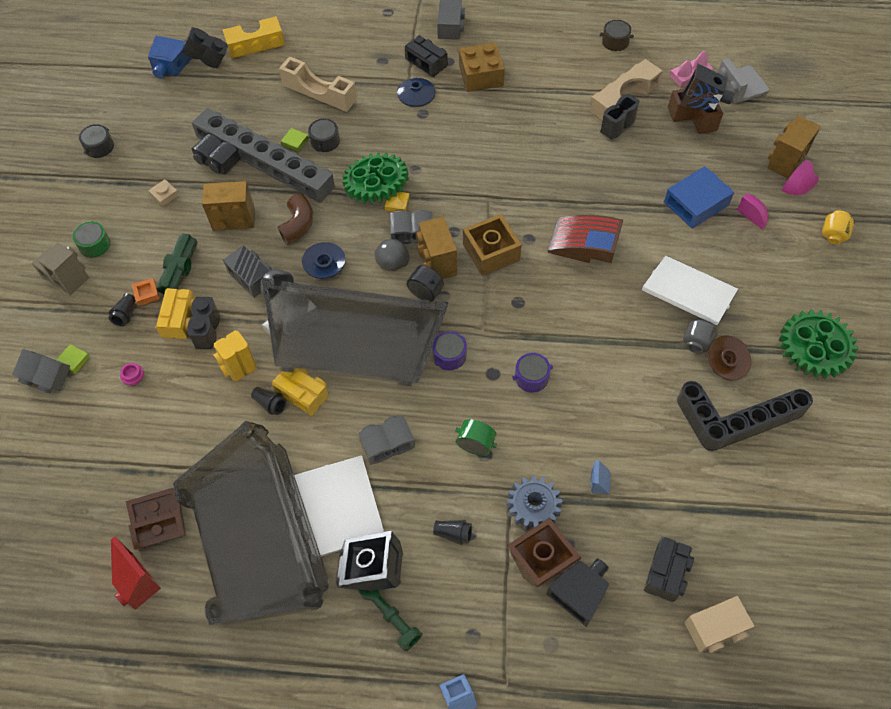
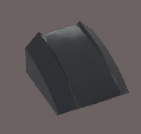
(370, 562)

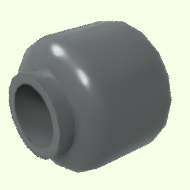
(699, 335)

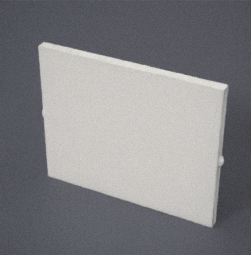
(690, 290)
(339, 503)

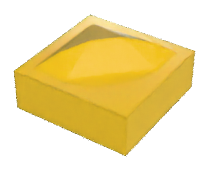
(397, 203)

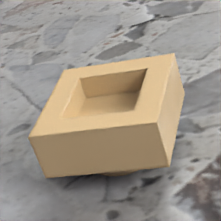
(163, 193)

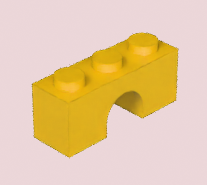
(265, 38)

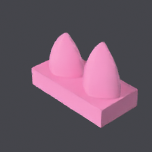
(683, 73)

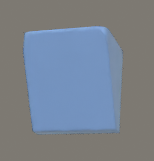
(600, 478)
(458, 693)

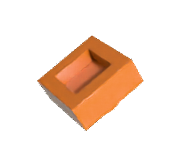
(145, 292)

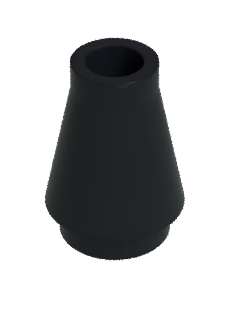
(122, 311)
(271, 401)
(453, 530)

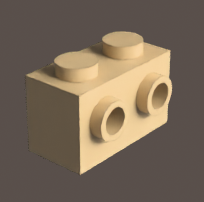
(719, 624)

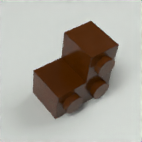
(703, 120)

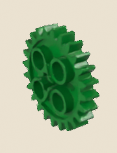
(375, 178)
(823, 339)

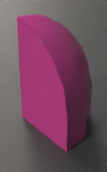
(801, 180)
(754, 210)

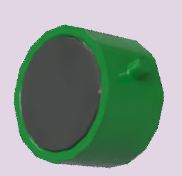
(91, 239)
(476, 437)

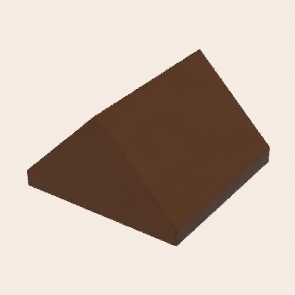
(542, 553)

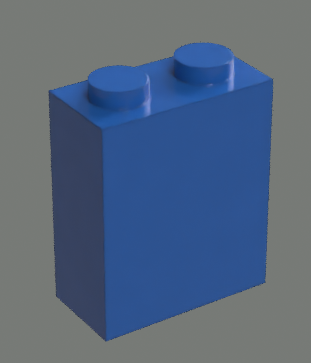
(698, 197)

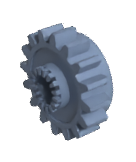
(533, 491)

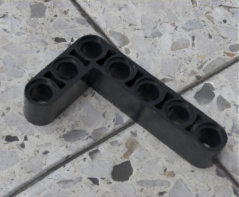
(742, 419)

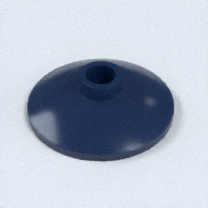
(416, 92)
(321, 254)

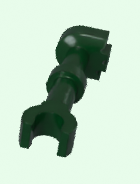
(409, 636)

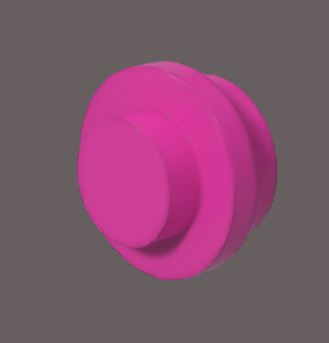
(131, 374)

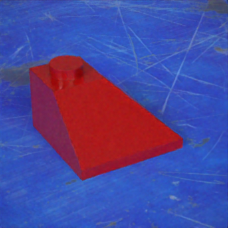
(130, 577)

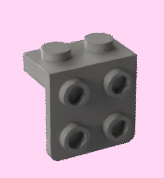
(742, 81)

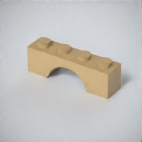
(298, 77)
(639, 79)

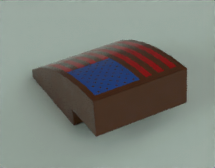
(586, 237)

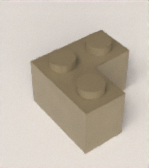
(61, 268)

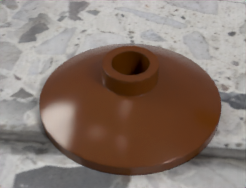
(736, 354)

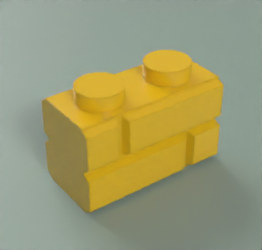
(175, 313)
(234, 356)
(301, 389)

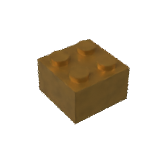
(481, 67)
(792, 146)
(228, 205)
(491, 244)
(437, 247)

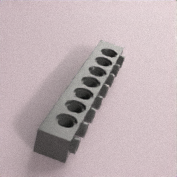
(267, 156)

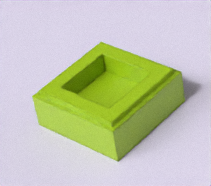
(294, 140)
(74, 357)

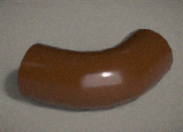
(301, 219)

